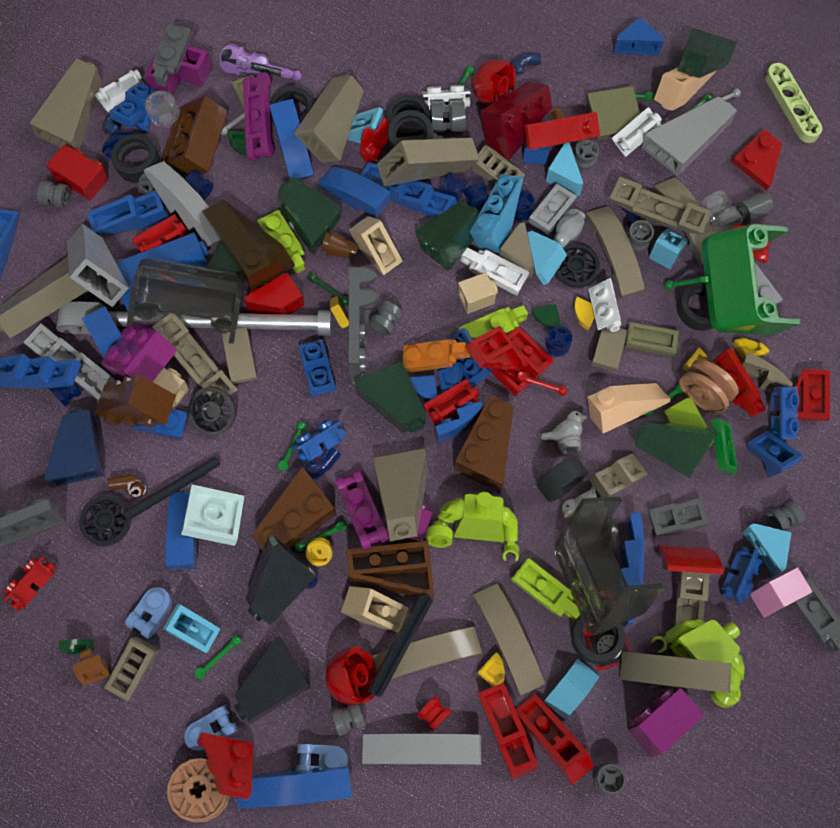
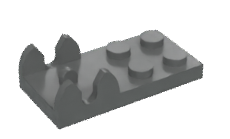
(358, 317)
(23, 523)

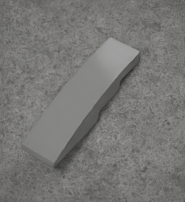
(181, 198)
(89, 377)
(422, 749)

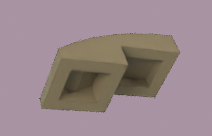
(609, 349)
(239, 357)
(769, 374)
(618, 476)

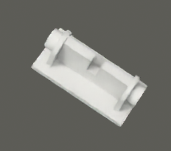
(115, 92)
(456, 93)
(634, 133)
(605, 306)

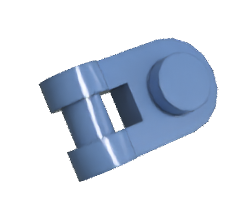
(155, 602)
(204, 725)
(329, 756)

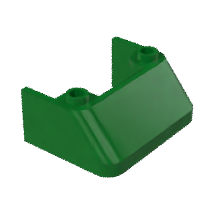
(733, 282)

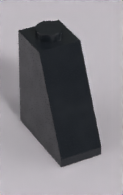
(277, 581)
(270, 683)

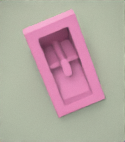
(781, 592)

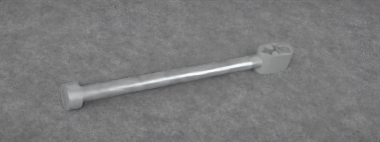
(71, 321)

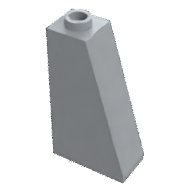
(687, 136)
(94, 266)

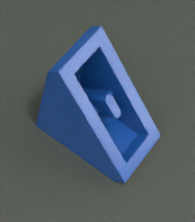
(639, 40)

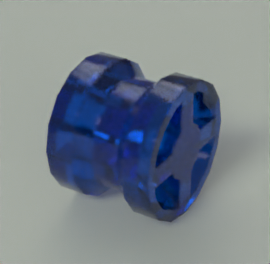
(199, 184)
(453, 186)
(476, 195)
(525, 200)
(559, 335)
(65, 394)

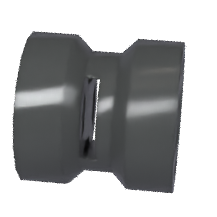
(53, 194)
(640, 235)
(385, 318)
(786, 516)
(347, 718)
(613, 776)

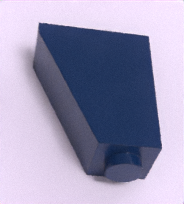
(75, 451)

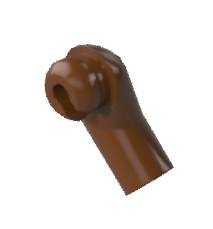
(128, 482)

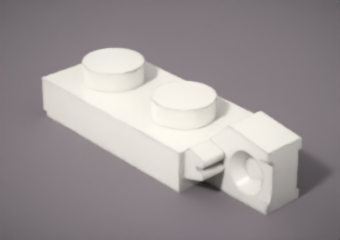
(500, 270)

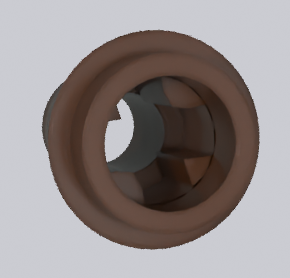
(338, 246)

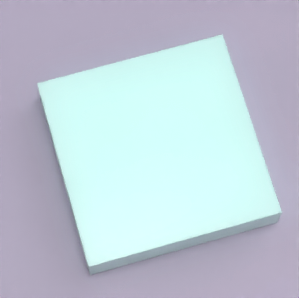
(213, 515)

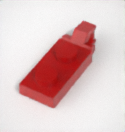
(748, 395)

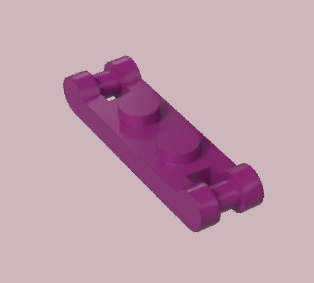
(257, 116)
(362, 510)

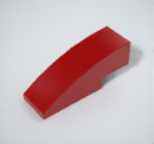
(508, 731)

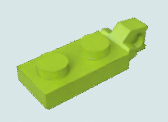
(278, 228)
(505, 318)
(546, 590)

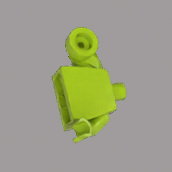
(477, 519)
(712, 643)

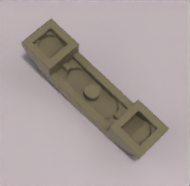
(678, 192)
(659, 208)
(617, 249)
(192, 356)
(690, 598)
(510, 639)
(435, 651)
(676, 671)

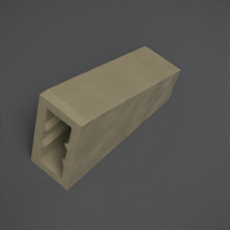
(69, 106)
(331, 119)
(426, 159)
(39, 299)
(401, 489)

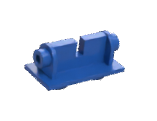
(786, 401)
(309, 443)
(741, 585)

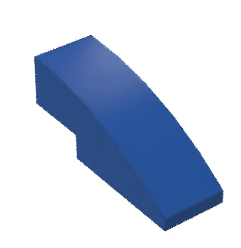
(293, 150)
(356, 191)
(128, 214)
(180, 549)

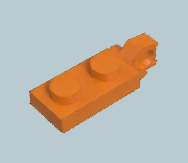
(433, 355)

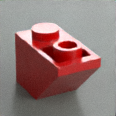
(276, 297)

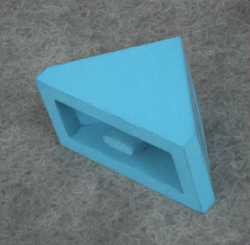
(368, 119)
(565, 171)
(668, 248)
(546, 256)
(772, 546)
(191, 628)
(571, 689)

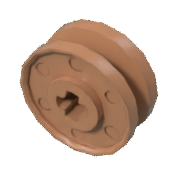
(709, 386)
(181, 796)

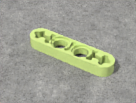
(797, 101)

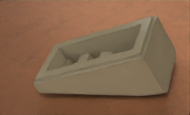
(494, 159)
(123, 663)

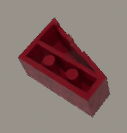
(506, 118)

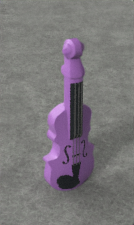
(235, 60)

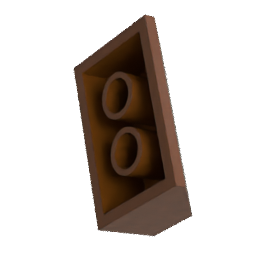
(195, 137)

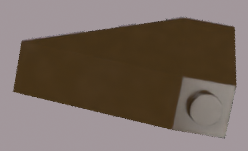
(249, 246)

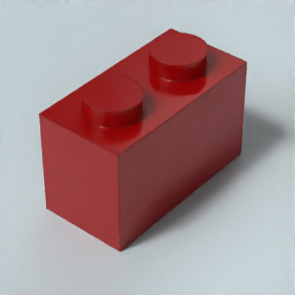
(80, 173)

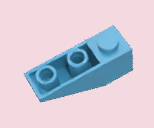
(497, 215)

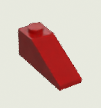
(562, 130)
(555, 739)

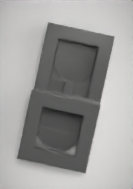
(678, 517)

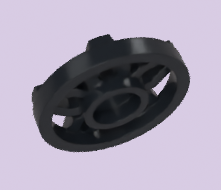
(577, 266)
(212, 411)
(104, 521)

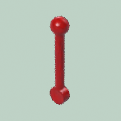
(522, 377)

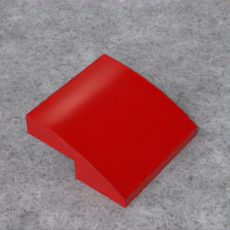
(534, 355)
(690, 559)

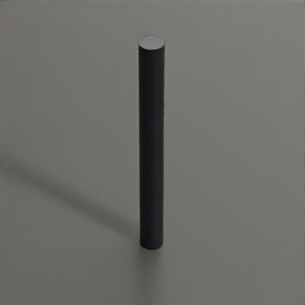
(171, 488)

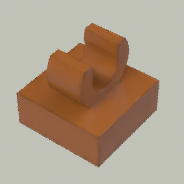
(91, 668)

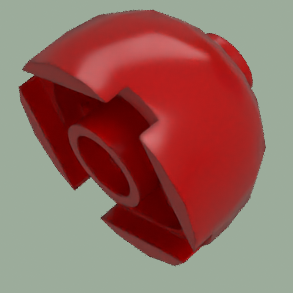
(493, 81)
(350, 676)

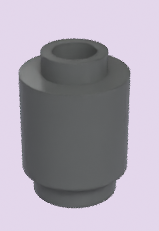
(755, 207)

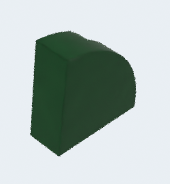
(238, 141)
(547, 315)
(75, 646)

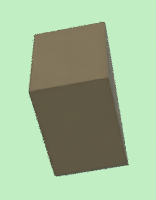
(518, 249)

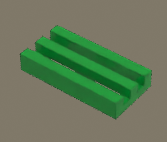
(724, 447)

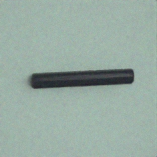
(400, 645)

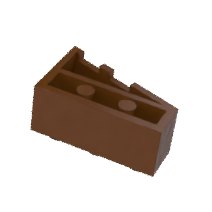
(135, 402)
(487, 445)
(296, 513)
(393, 568)

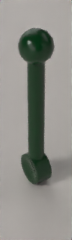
(344, 299)

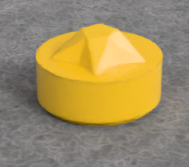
(319, 551)

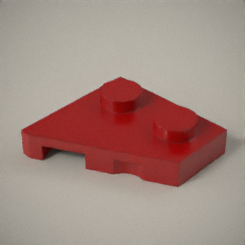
(760, 158)
(496, 351)
(814, 395)
(229, 763)

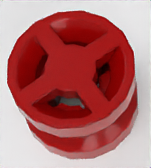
(434, 713)

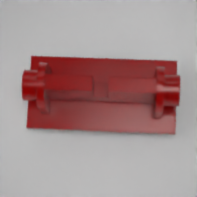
(160, 234)
(447, 403)
(34, 573)

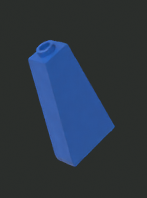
(182, 250)

